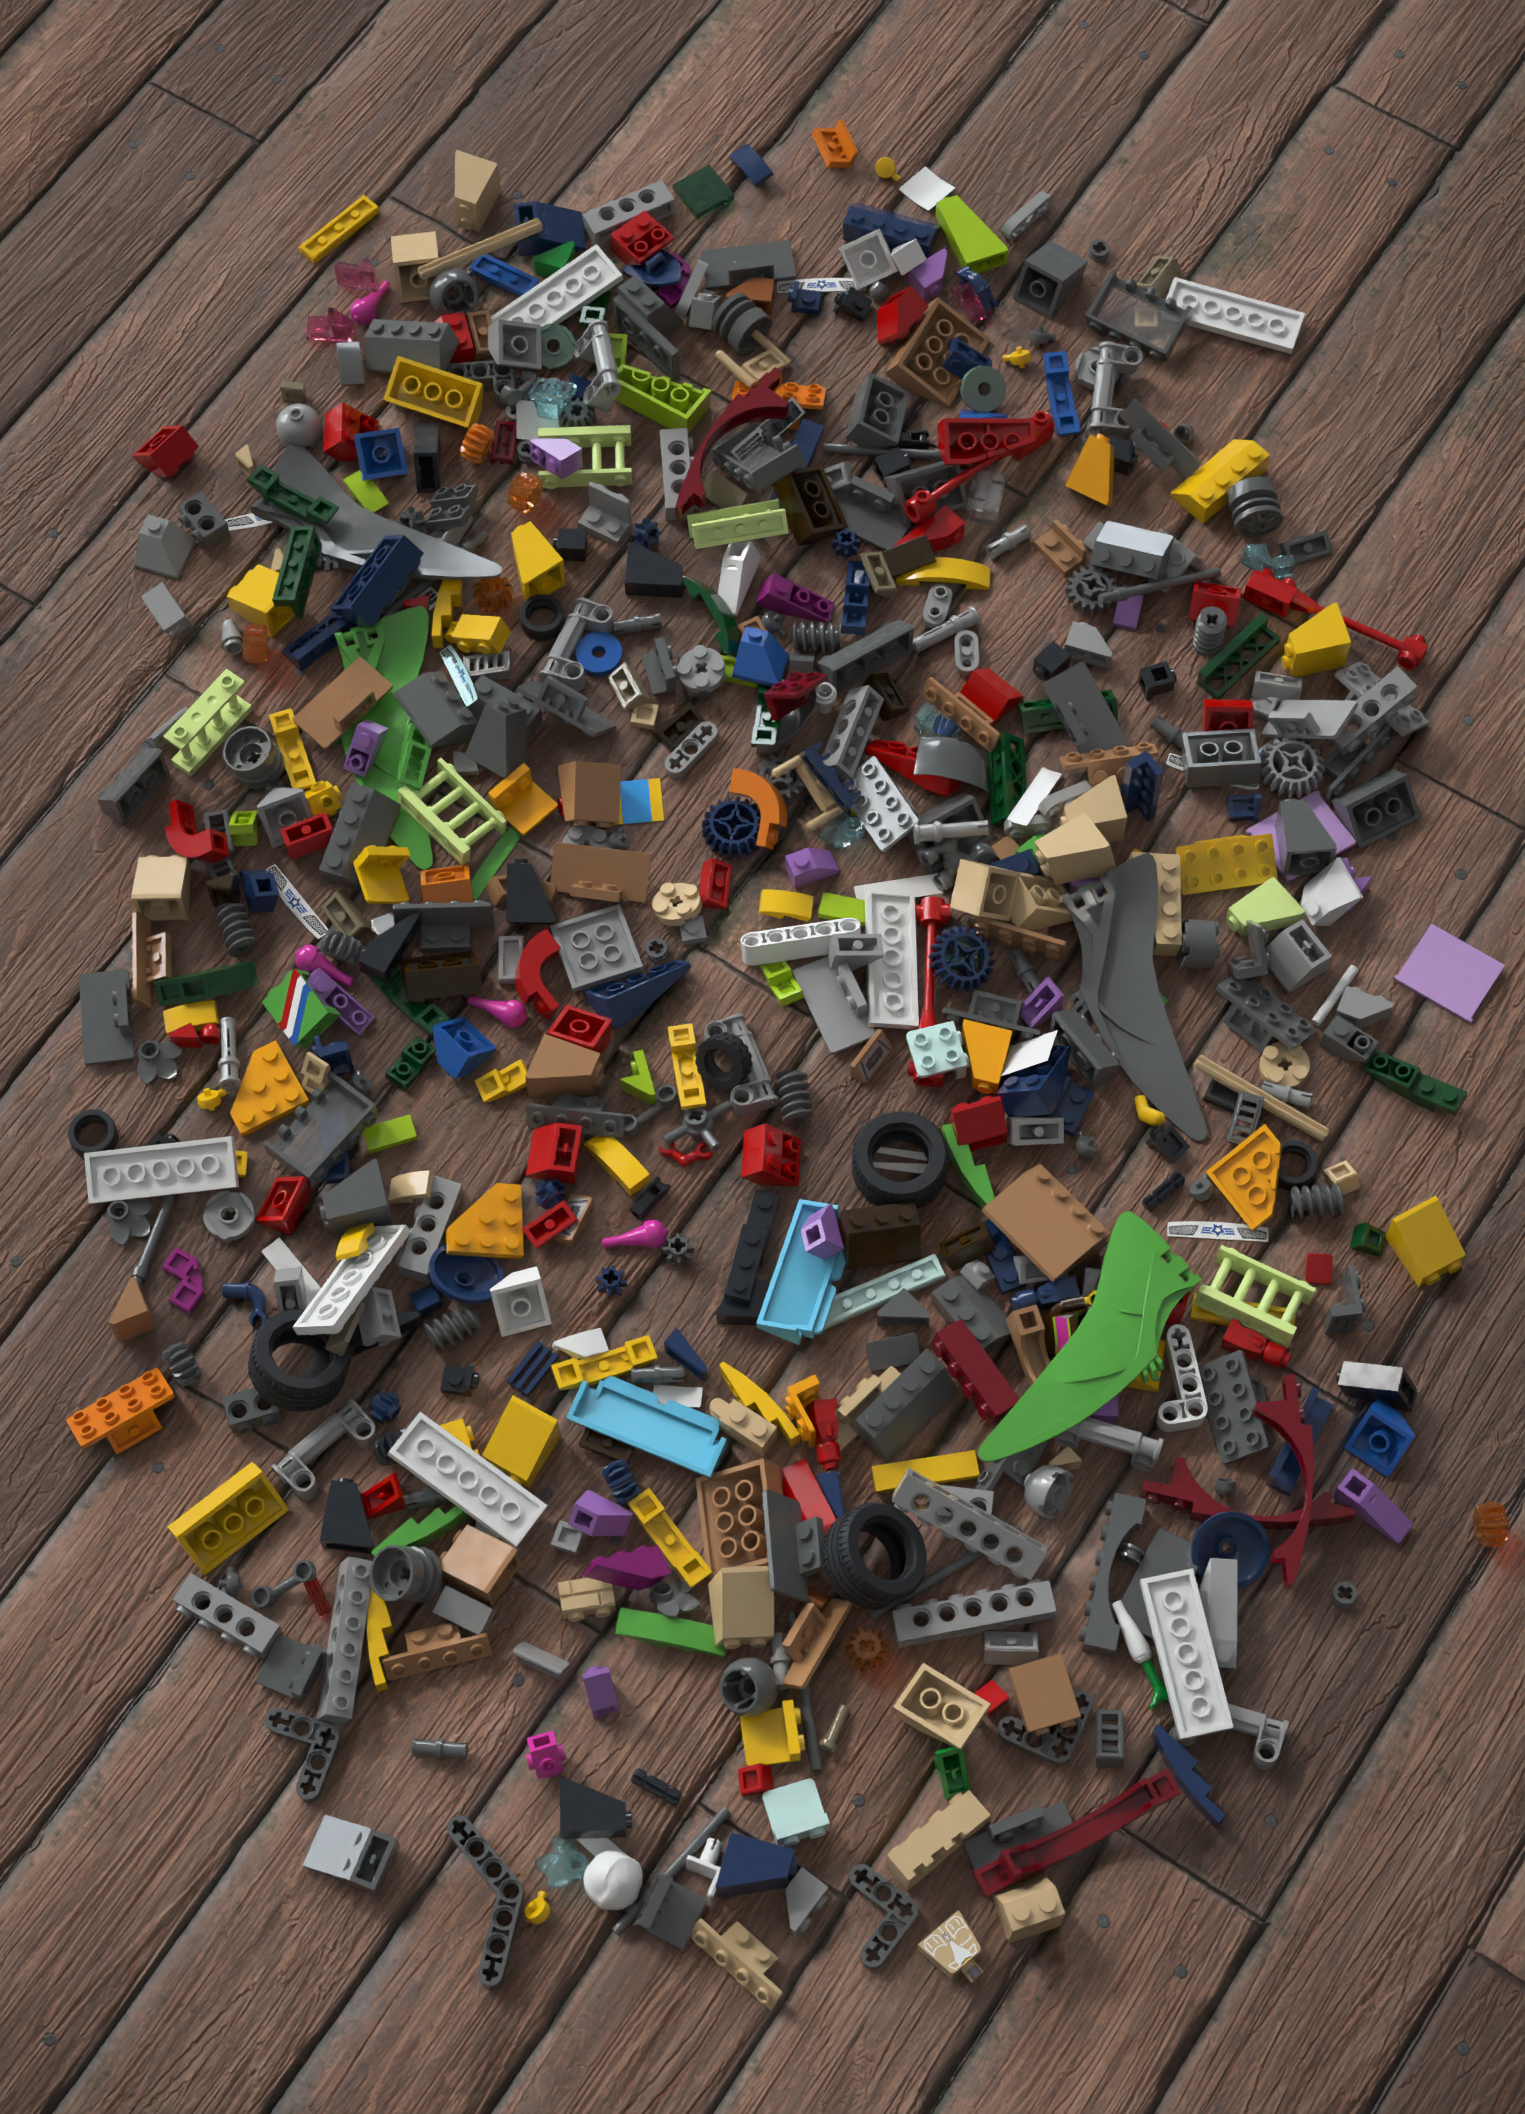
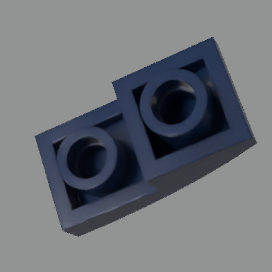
(751, 165)

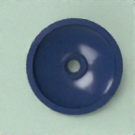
(464, 1277)
(1247, 1545)

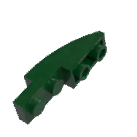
(206, 984)
(1413, 1085)

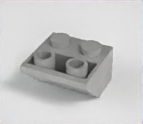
(1297, 956)

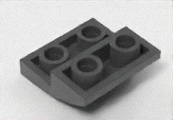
(451, 506)

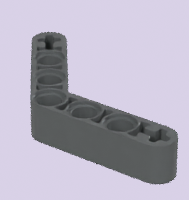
(502, 1905)

